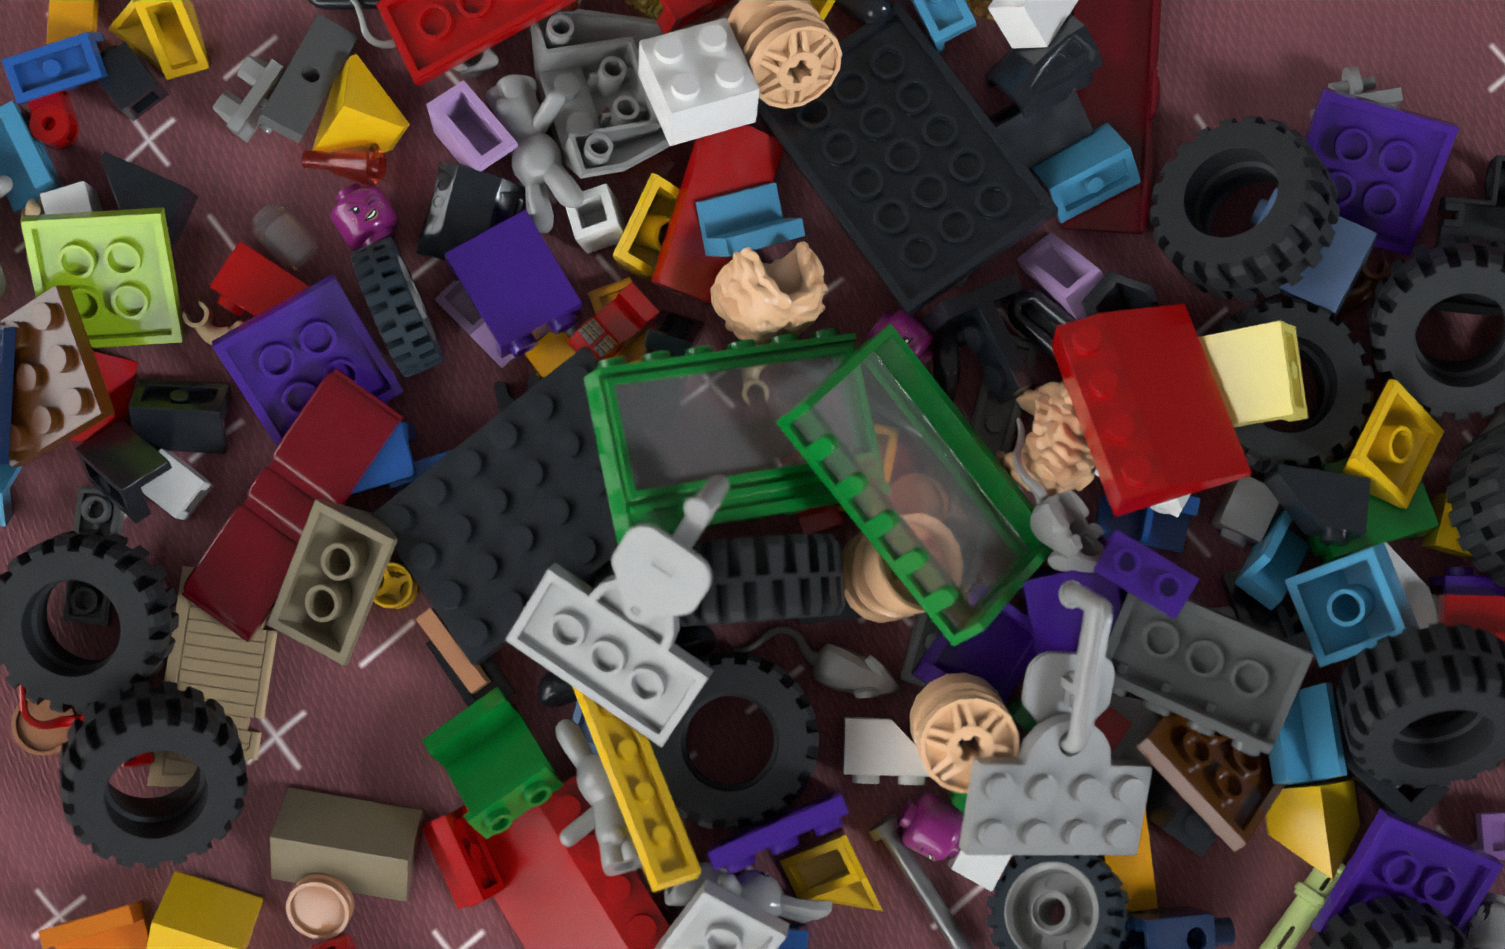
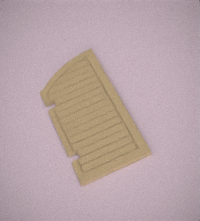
(225, 670)

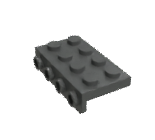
(1207, 670)

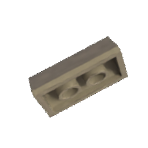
(333, 579)
(351, 838)

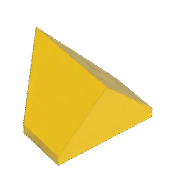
(164, 35)
(359, 112)
(1316, 822)
(830, 873)

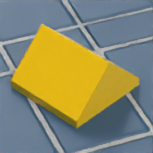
(646, 229)
(1395, 446)
(203, 915)

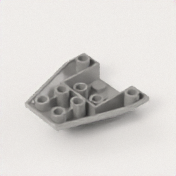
(596, 67)

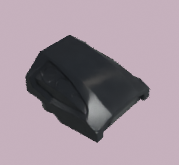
(1047, 74)
(465, 207)

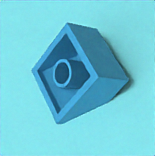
(1351, 604)

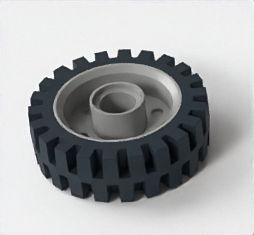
(397, 307)
(1038, 883)

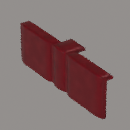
(1127, 98)
(316, 459)

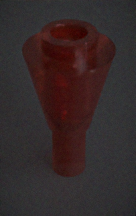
(358, 163)

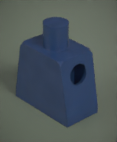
(1177, 929)

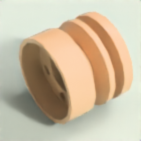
(786, 49)
(872, 584)
(955, 710)

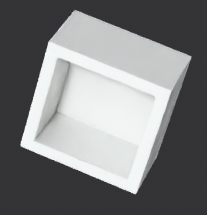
(698, 81)

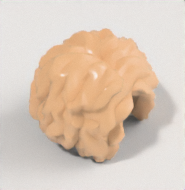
(769, 298)
(1056, 447)

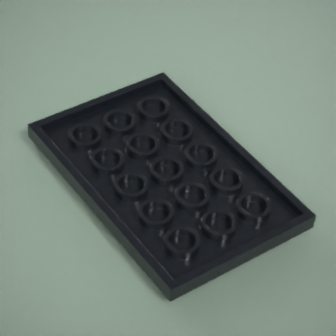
(910, 164)
(507, 509)

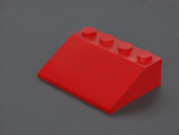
(1148, 405)
(561, 893)

